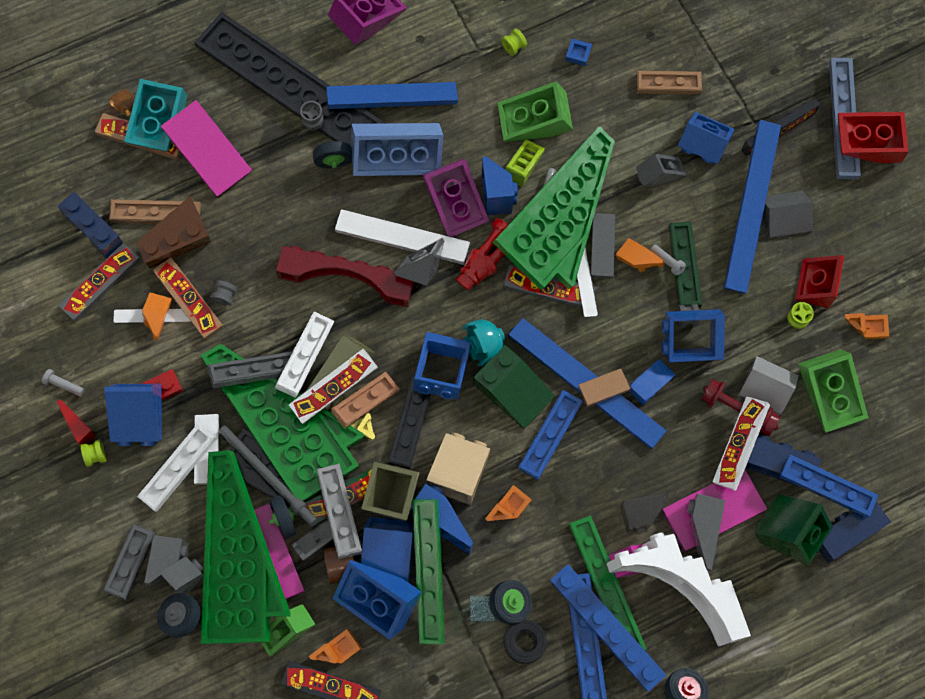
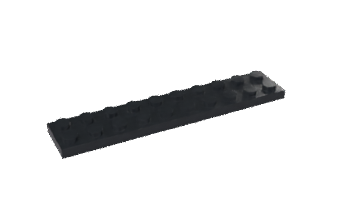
(277, 75)

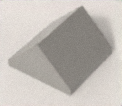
(769, 384)

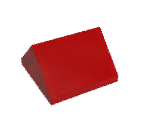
(819, 280)

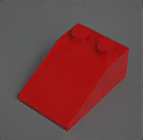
(874, 136)

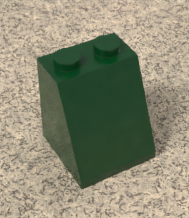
(794, 528)

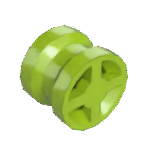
(514, 42)
(802, 310)
(93, 453)

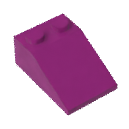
(364, 17)
(455, 197)

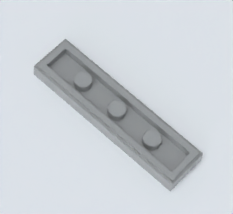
(339, 511)

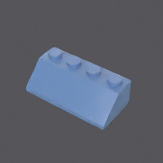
(396, 148)

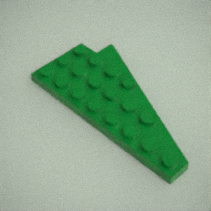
(555, 224)
(288, 444)
(238, 570)

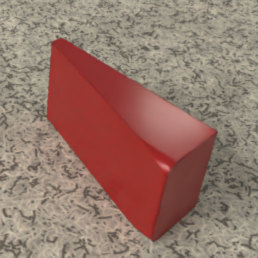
(79, 429)

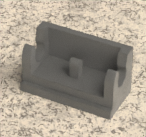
(314, 542)

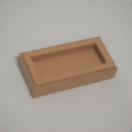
(604, 387)

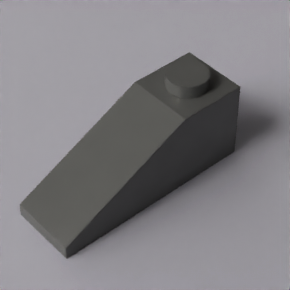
(705, 525)

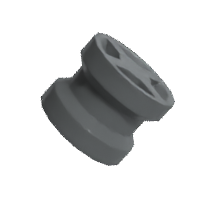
(223, 293)
(692, 307)

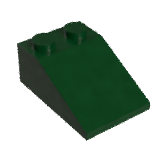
(513, 387)

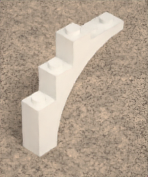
(689, 576)

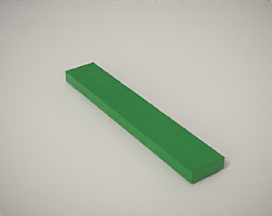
(428, 571)
(604, 582)

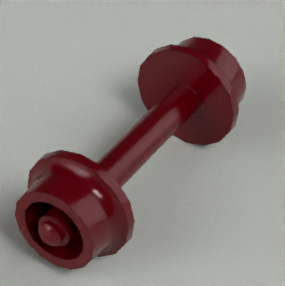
(713, 392)

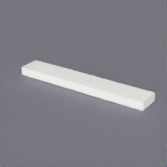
(399, 235)

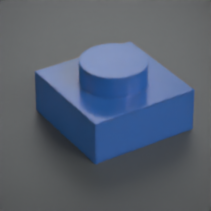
(578, 52)

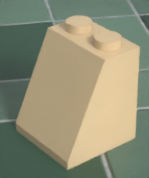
(458, 467)

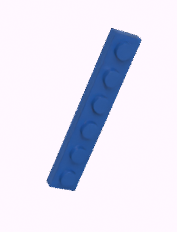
(608, 628)

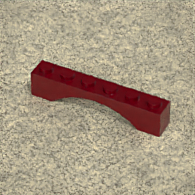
(302, 265)

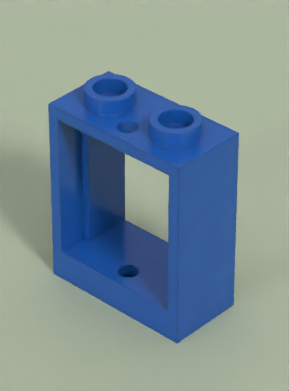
(717, 336)
(447, 347)

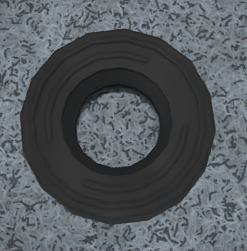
(538, 634)

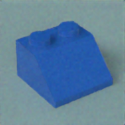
(705, 138)
(498, 188)

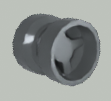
(309, 111)

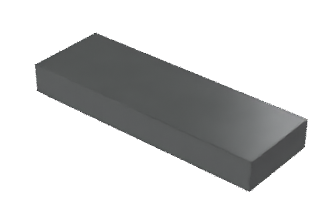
(602, 246)
(129, 562)

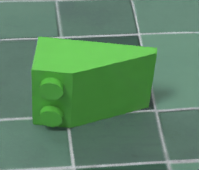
(535, 114)
(834, 389)

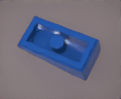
(651, 382)

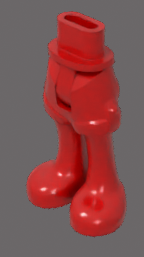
(478, 263)

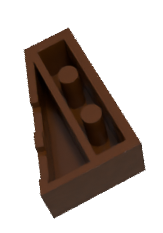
(174, 235)

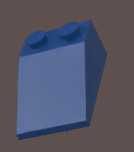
(450, 525)
(377, 597)

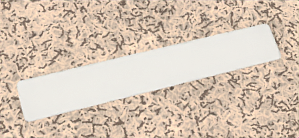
(586, 288)
(135, 315)

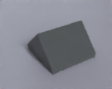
(788, 214)
(421, 264)

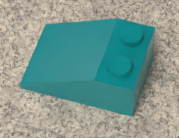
(153, 107)

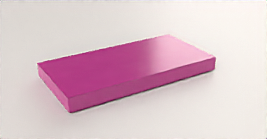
(206, 148)
(738, 508)
(279, 554)

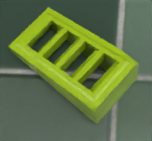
(519, 174)

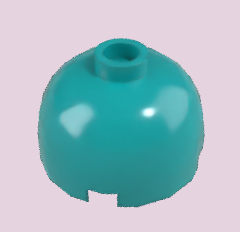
(485, 340)

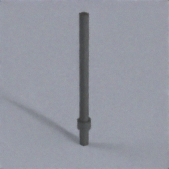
(296, 505)

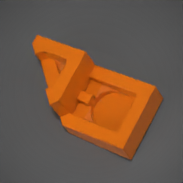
(638, 256)
(155, 312)
(869, 326)
(510, 506)
(339, 649)

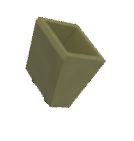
(390, 491)

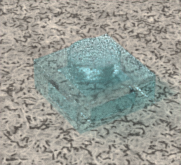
(480, 609)

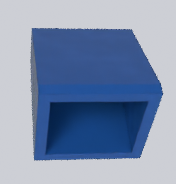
(134, 413)
(388, 545)

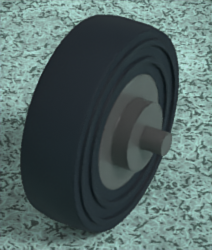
(178, 615)

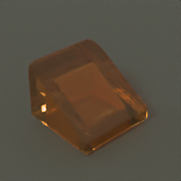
(123, 101)

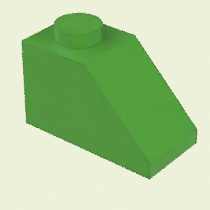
(288, 629)

